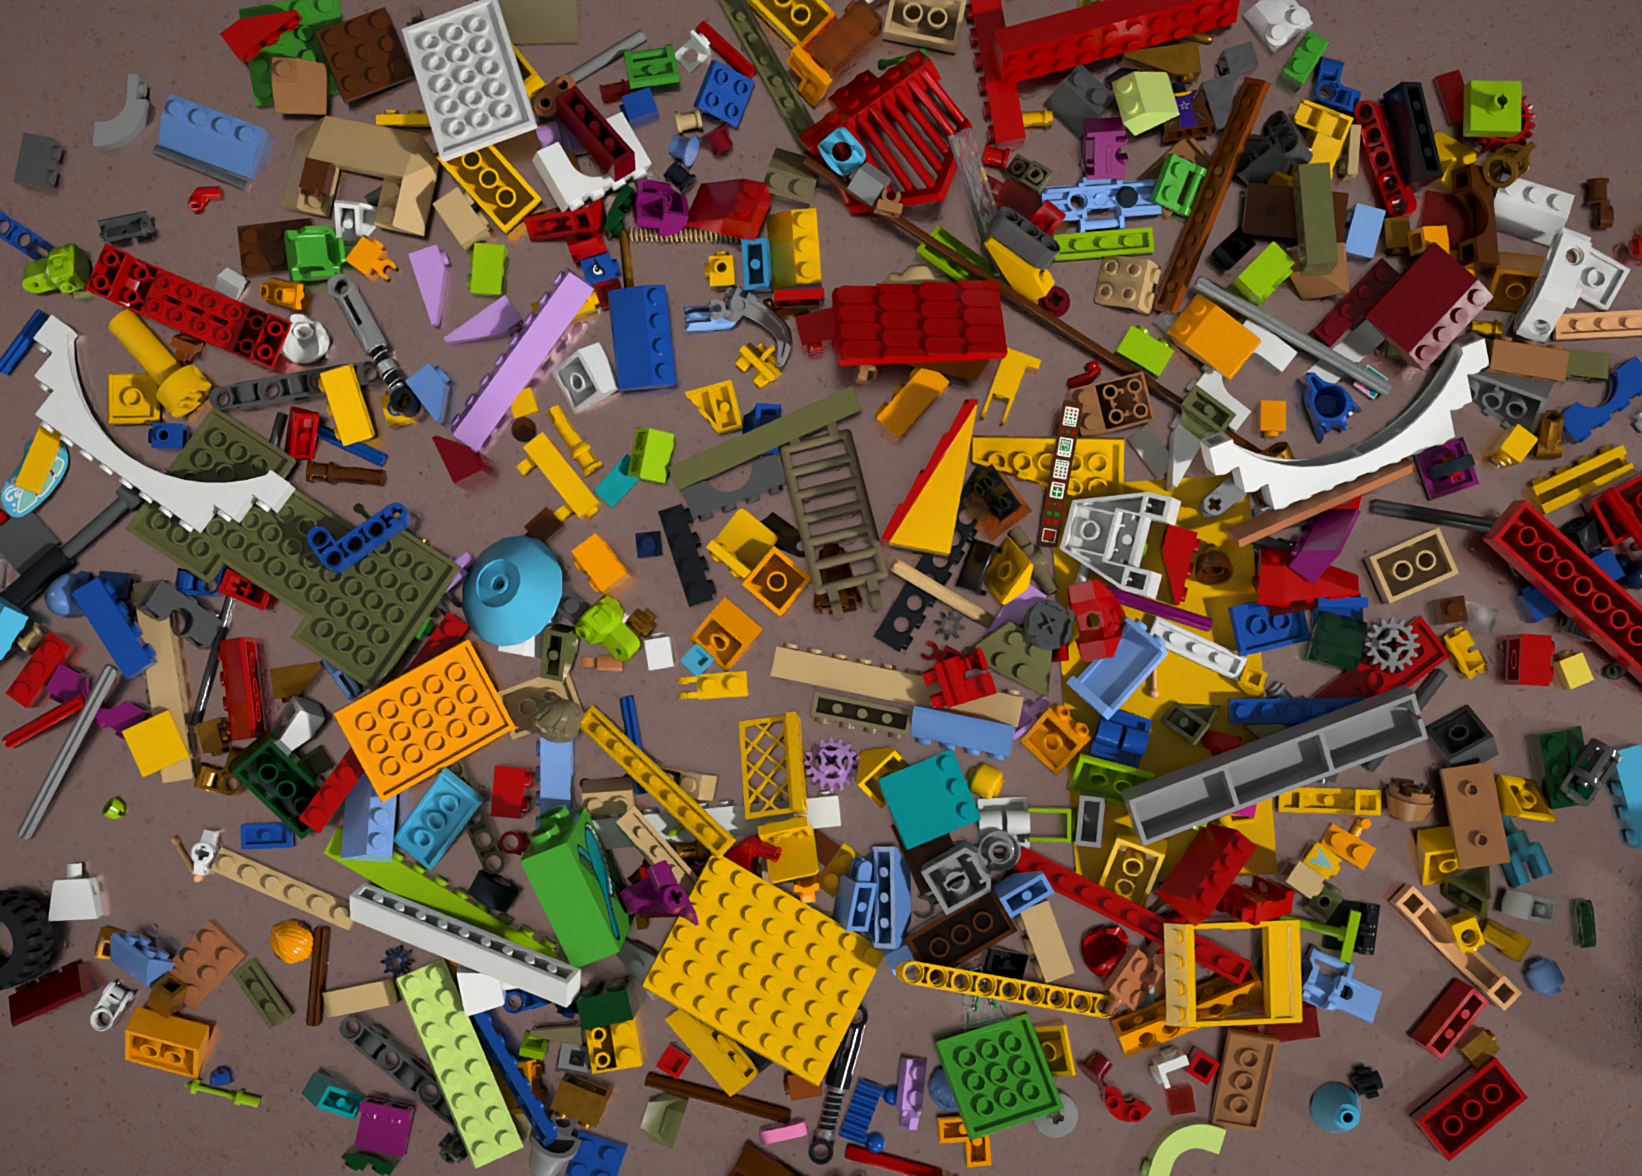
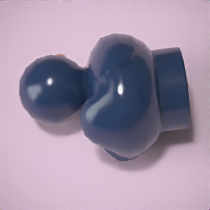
(1633, 569)

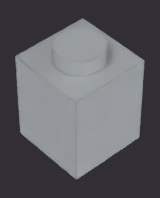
(868, 182)

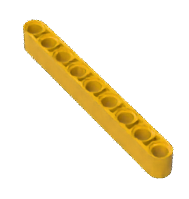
(994, 987)

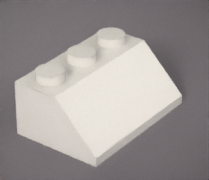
(1530, 210)

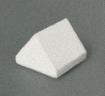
(231, 283)

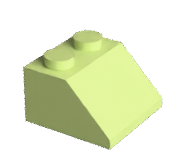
(1145, 100)

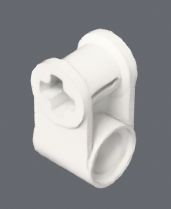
(113, 1002)

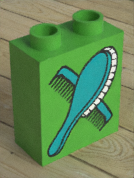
(577, 885)

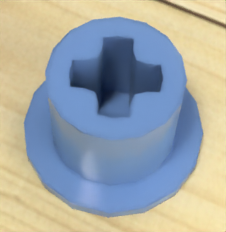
(684, 148)

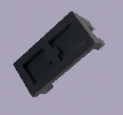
(976, 566)

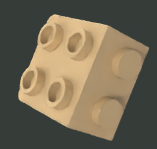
(1128, 283)

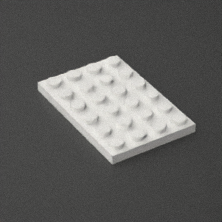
(469, 78)

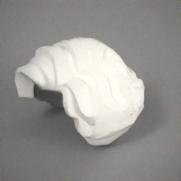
(305, 340)

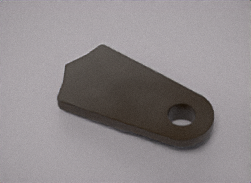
(787, 534)

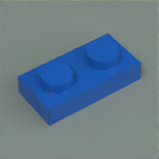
(266, 836)

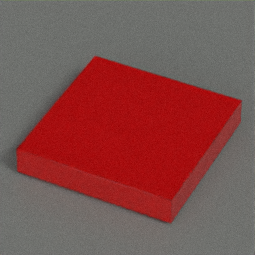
(799, 297)

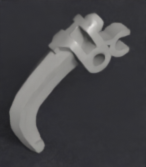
(748, 304)

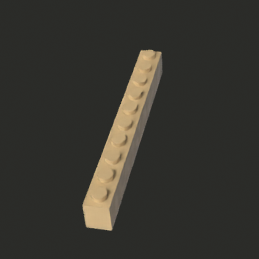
(886, 683)

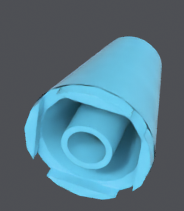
(1336, 1108)

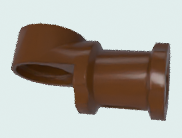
(1598, 198)

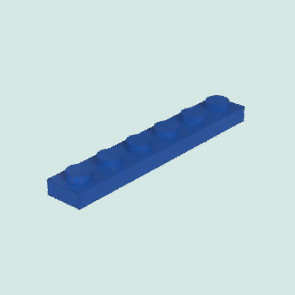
(1283, 709)
(518, 1084)

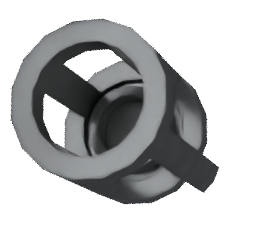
(1587, 776)

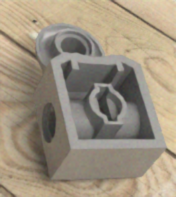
(966, 870)

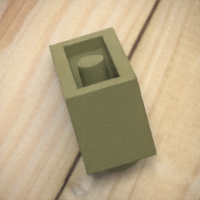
(558, 651)

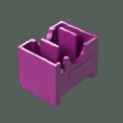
(1100, 148)

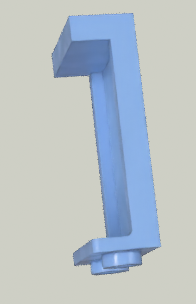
(1113, 680)

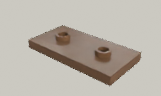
(1474, 816)
(1244, 1080)

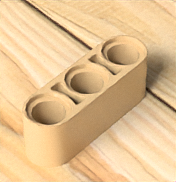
(360, 997)

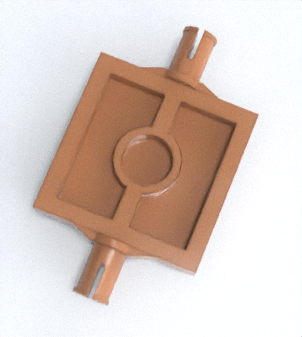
(1133, 978)

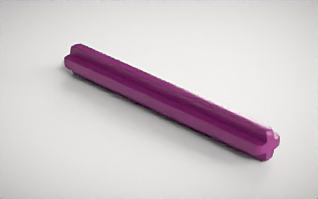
(1162, 610)

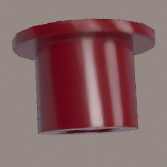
(718, 139)
(1056, 301)
(1096, 1068)

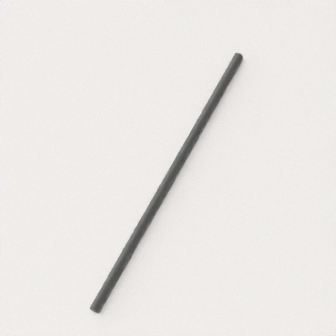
(226, 613)

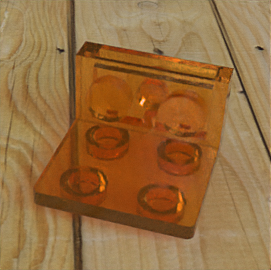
(990, 523)

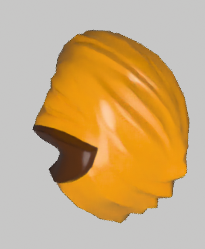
(291, 941)

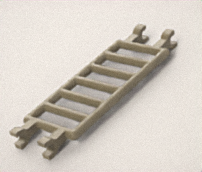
(804, 518)

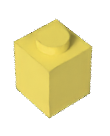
(1572, 669)

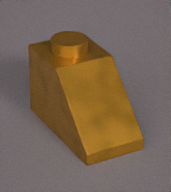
(294, 679)

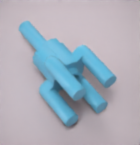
(1521, 851)

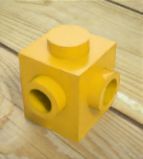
(720, 270)

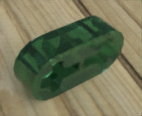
(1585, 923)

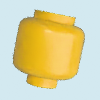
(985, 780)

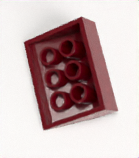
(1428, 306)

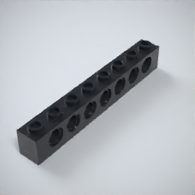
(901, 640)

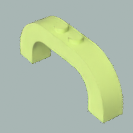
(1179, 1139)

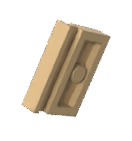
(1349, 165)

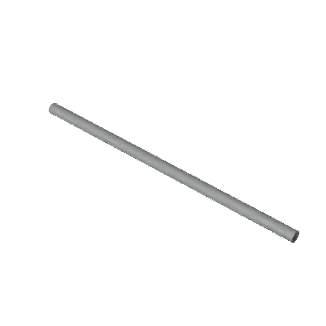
(577, 74)

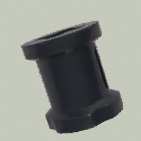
(680, 176)

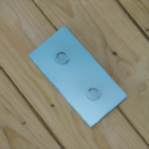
(438, 819)

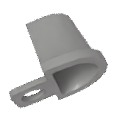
(551, 1159)

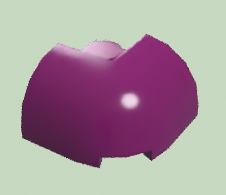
(659, 207)

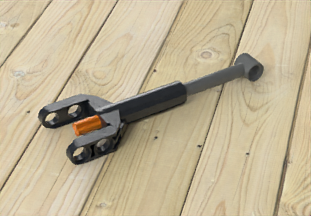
(59, 557)

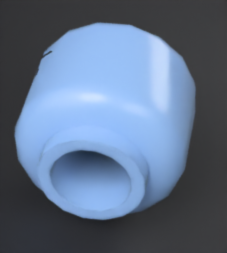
(1545, 977)

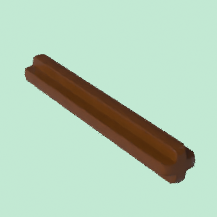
(317, 976)

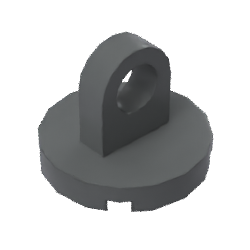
(1047, 625)

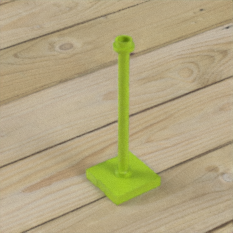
(1346, 934)

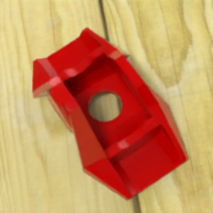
(1105, 638)

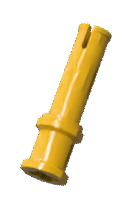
(579, 450)

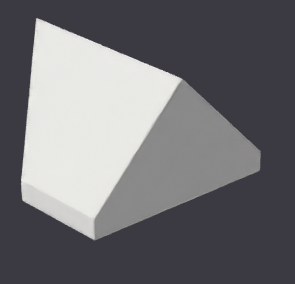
(353, 220)

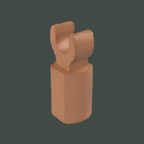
(602, 663)

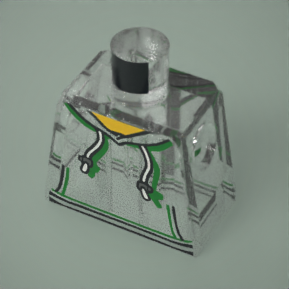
(982, 1011)

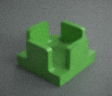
(313, 253)

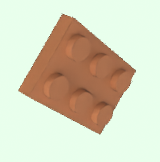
(206, 962)

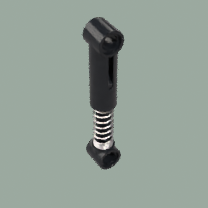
(838, 1081)

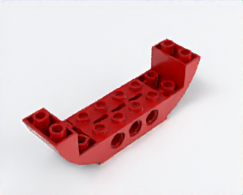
(188, 307)

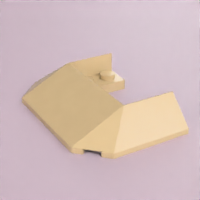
(372, 150)

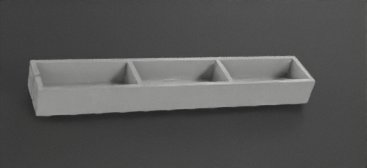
(1274, 764)

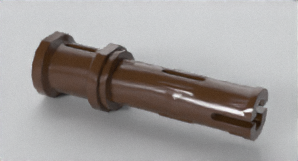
(331, 473)

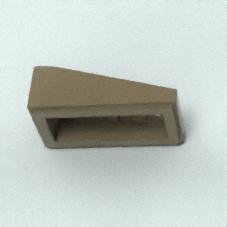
(566, 1033)

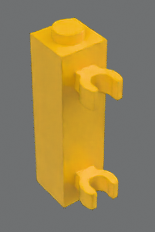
(562, 476)

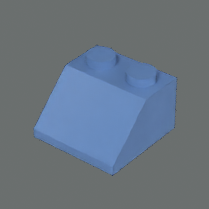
(432, 390)

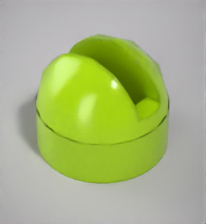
(112, 808)

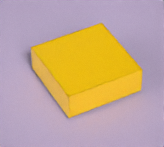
(524, 404)

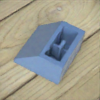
(139, 957)

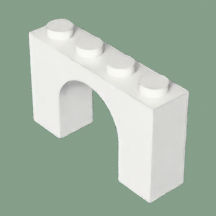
(573, 188)
(1271, 352)

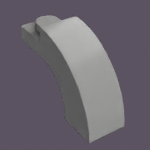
(129, 123)

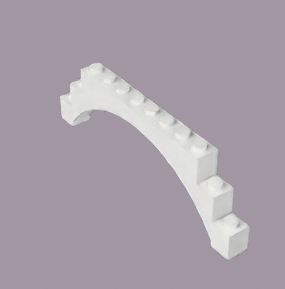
(1420, 427)
(188, 500)

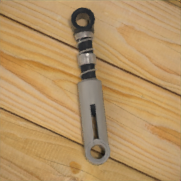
(372, 343)

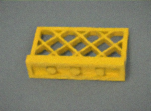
(794, 766)

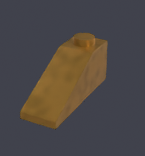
(1178, 60)

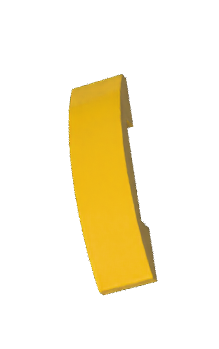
(1331, 801)

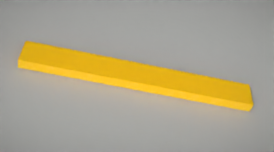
(656, 782)

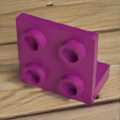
(384, 1126)

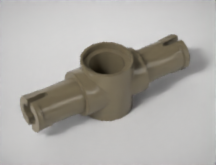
(1037, 557)

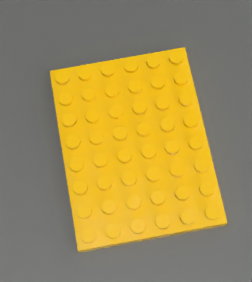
(764, 969)

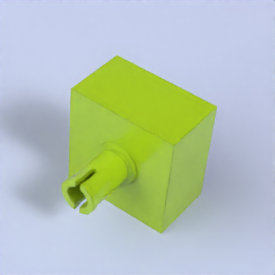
(1492, 108)

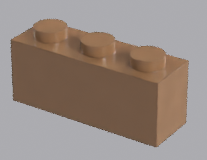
(1527, 360)

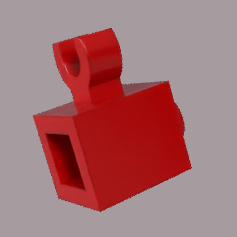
(939, 655)

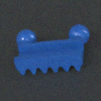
(861, 1111)

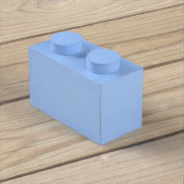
(1362, 231)

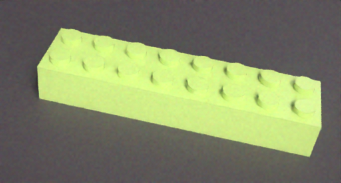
(459, 1063)

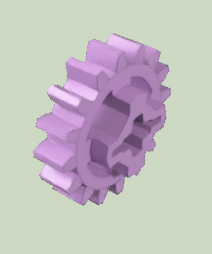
(825, 756)

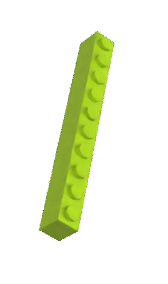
(415, 885)

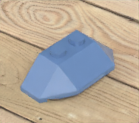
(892, 898)

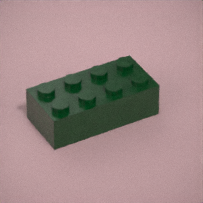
(278, 779)
(608, 1003)

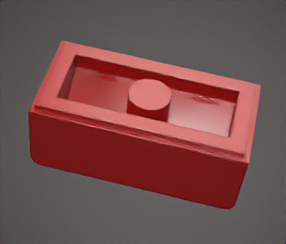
(301, 433)

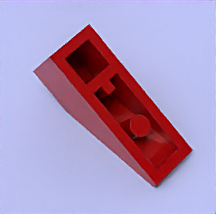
(555, 223)

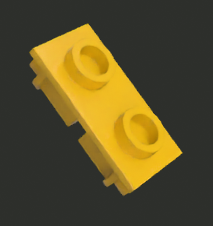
(1469, 663)

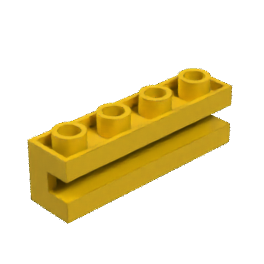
(1585, 477)
(715, 1051)

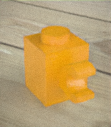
(369, 257)

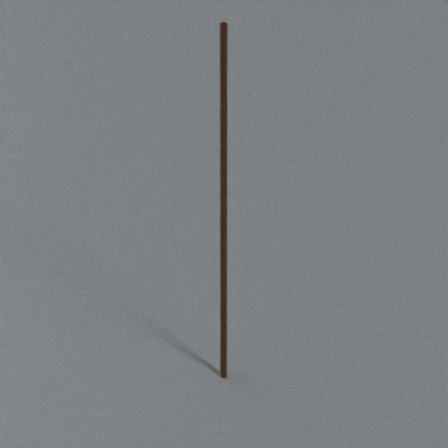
(1017, 297)

